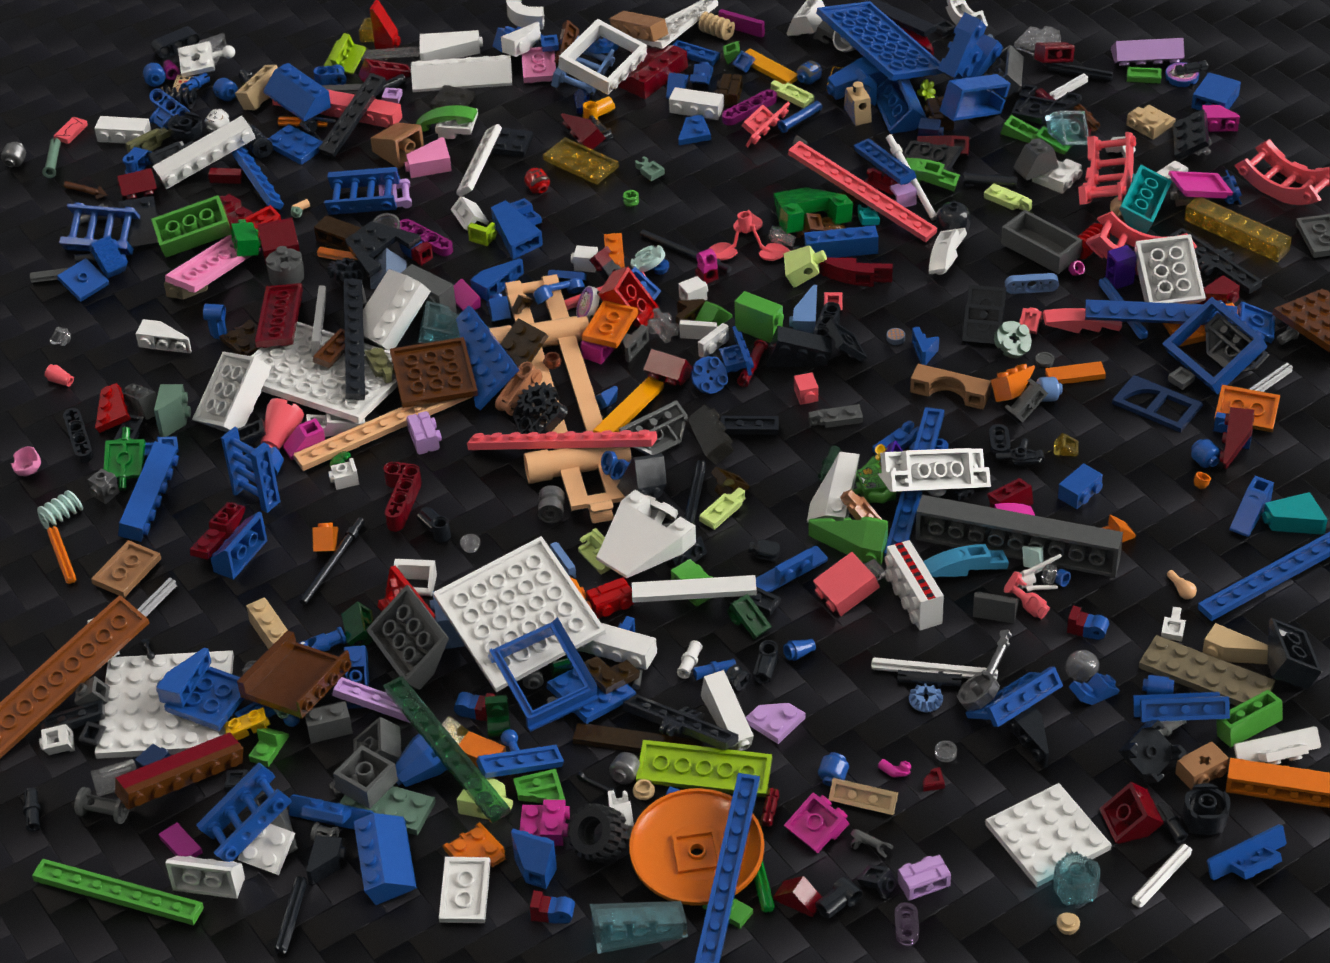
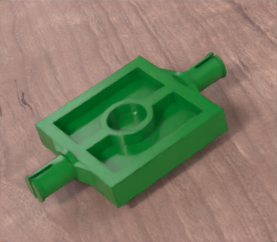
(124, 457)

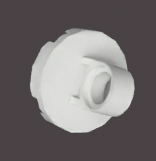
(661, 510)

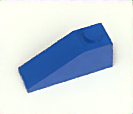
(493, 280)
(182, 680)

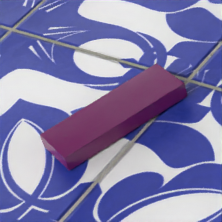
(744, 23)

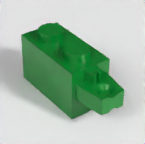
(245, 238)

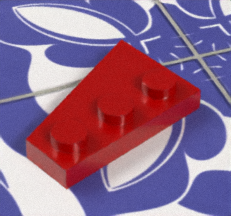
(111, 408)

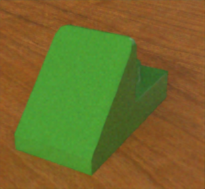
(268, 746)

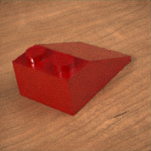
(626, 289)

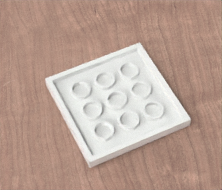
(1045, 830)

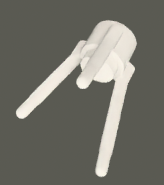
(1029, 577)

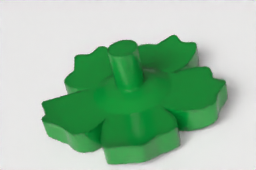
(339, 458)

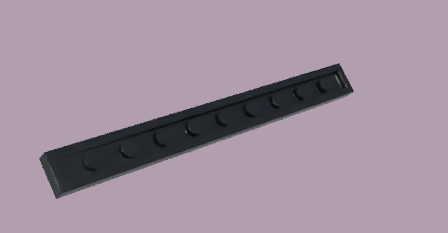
(353, 339)

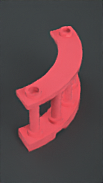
(1312, 180)
(1090, 190)
(1112, 224)

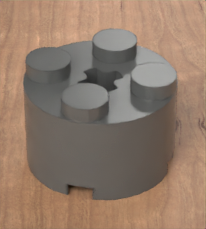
(285, 266)

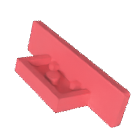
(761, 120)

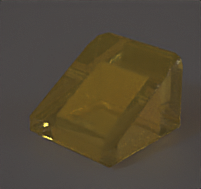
(1066, 446)
(455, 729)

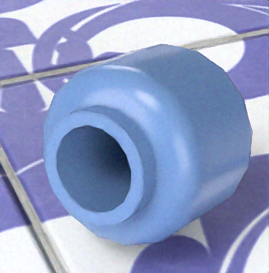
(1052, 387)

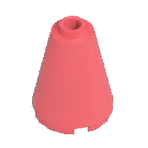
(280, 422)

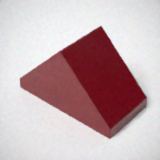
(798, 895)

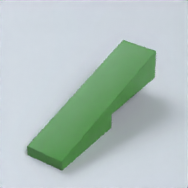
(1025, 132)

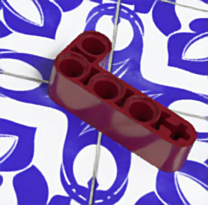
(406, 482)

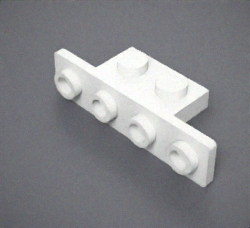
(1279, 746)

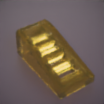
(366, 31)

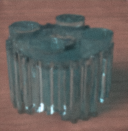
(1076, 879)

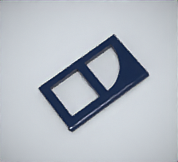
(1139, 385)

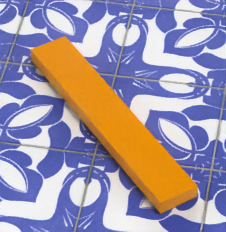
(631, 406)

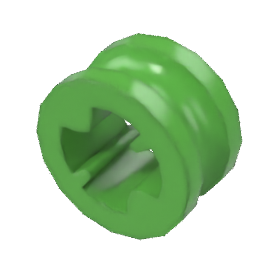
(631, 198)

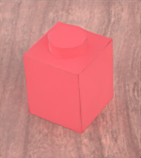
(806, 388)

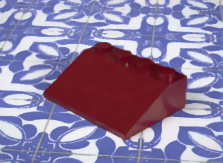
(654, 70)

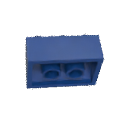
(240, 547)

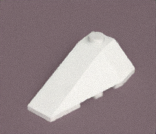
(839, 479)

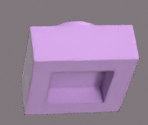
(392, 95)

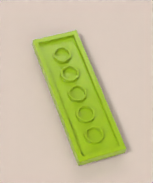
(701, 766)

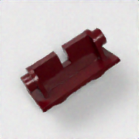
(880, 181)

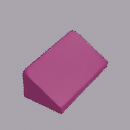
(466, 296)

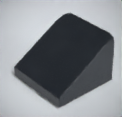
(91, 734)

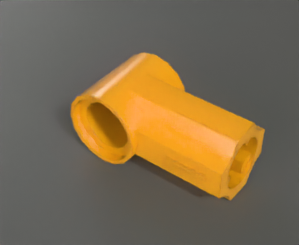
(598, 108)

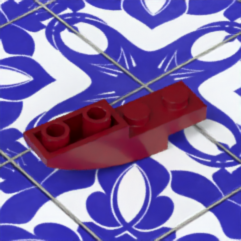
(850, 272)
(219, 530)

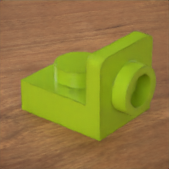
(481, 234)

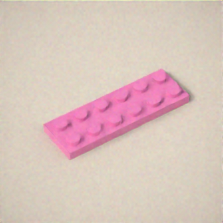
(206, 266)

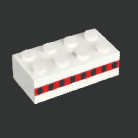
(914, 585)

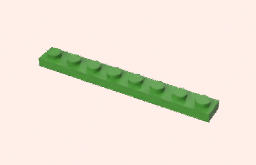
(118, 891)

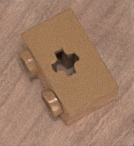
(1202, 765)

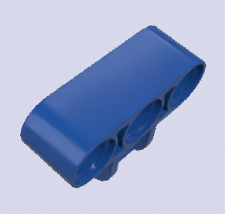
(162, 114)

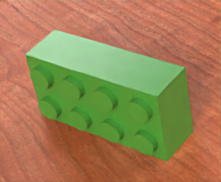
(191, 226)

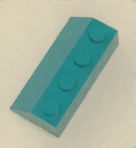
(1144, 199)

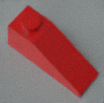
(383, 28)

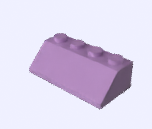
(1148, 51)

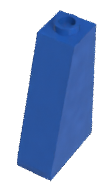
(846, 77)
(515, 230)

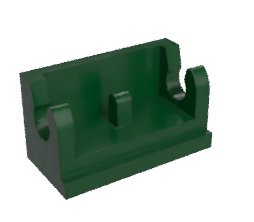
(355, 622)

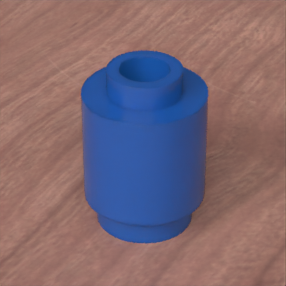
(1158, 685)

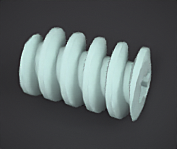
(57, 508)

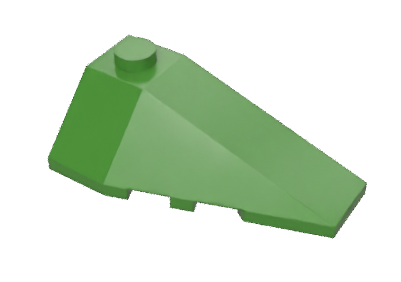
(863, 537)

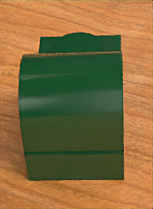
(747, 613)
(497, 715)

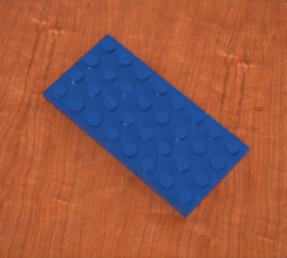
(880, 40)

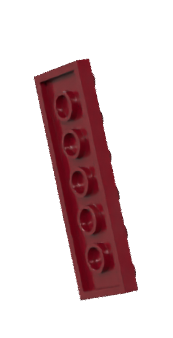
(279, 315)

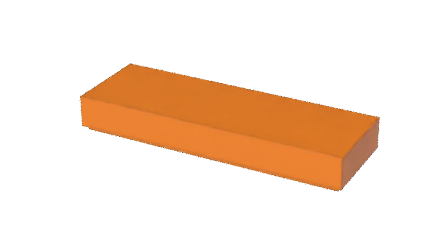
(1077, 372)

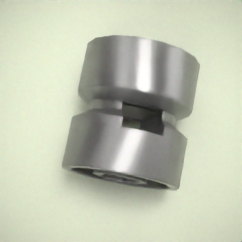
(551, 504)

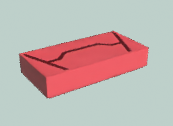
(71, 130)

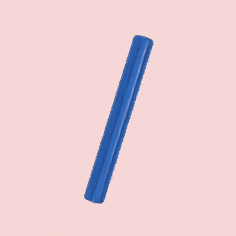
(1113, 295)

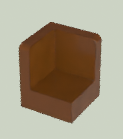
(812, 222)

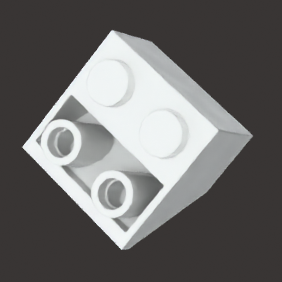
(806, 19)

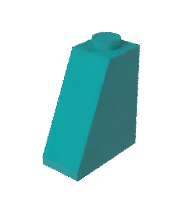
(1295, 514)

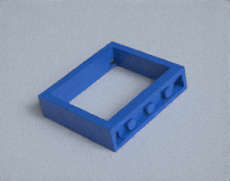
(1235, 366)

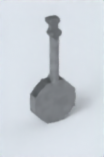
(983, 687)

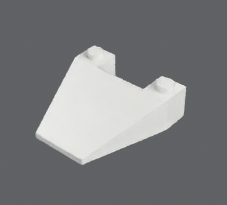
(640, 542)

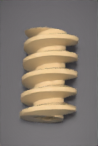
(716, 25)

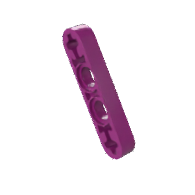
(734, 115)
(441, 246)

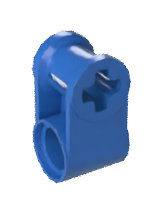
(328, 75)
(136, 160)

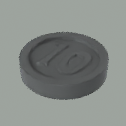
(1044, 359)

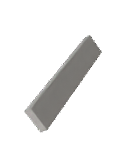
(318, 320)

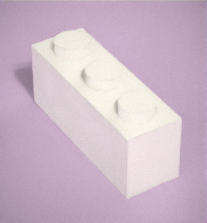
(695, 102)
(120, 129)

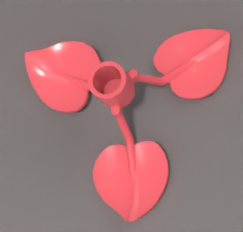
(746, 223)

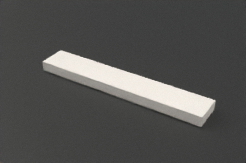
(478, 160)
(693, 588)

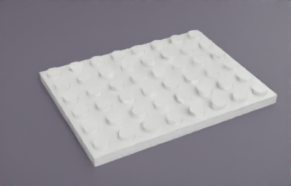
(302, 381)

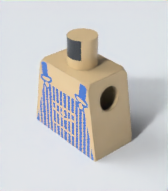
(858, 104)

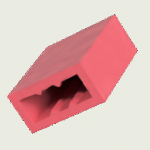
(845, 584)

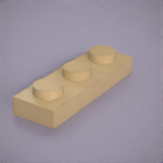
(863, 796)

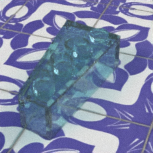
(636, 924)

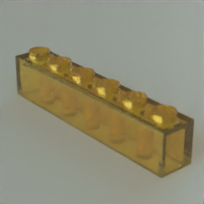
(1238, 228)

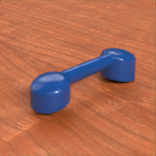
(545, 292)

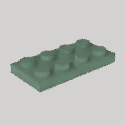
(401, 802)

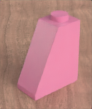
(428, 159)

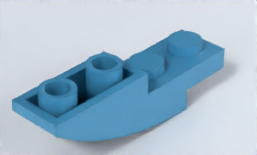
(965, 558)

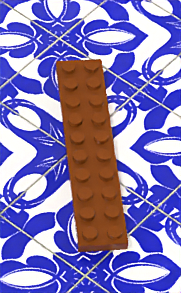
(67, 670)

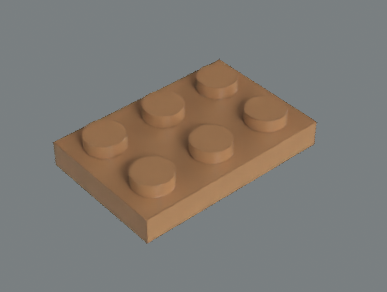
(126, 568)

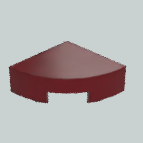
(934, 780)

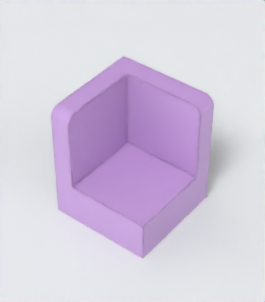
(905, 194)

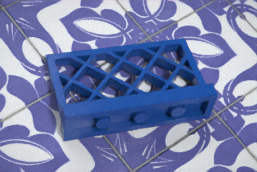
(1018, 696)

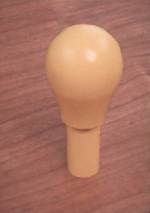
(1185, 588)

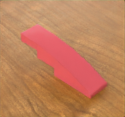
(1074, 320)

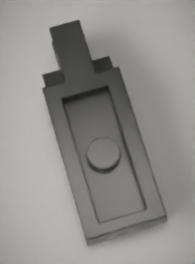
(836, 416)

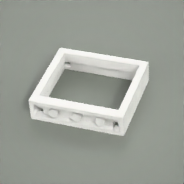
(599, 28)

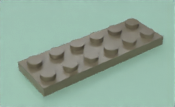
(1203, 671)

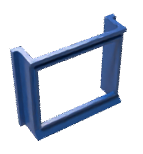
(560, 706)

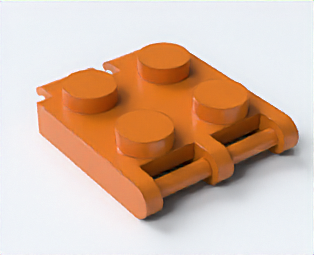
(476, 843)

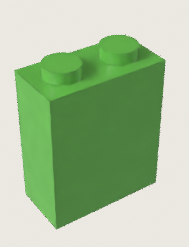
(757, 316)

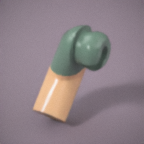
(296, 210)

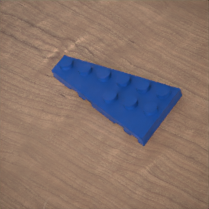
(488, 359)

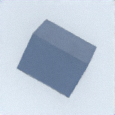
(388, 261)

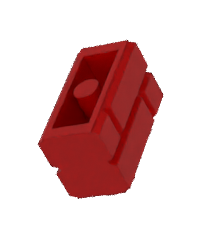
(610, 597)

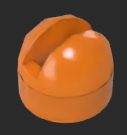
(1201, 480)

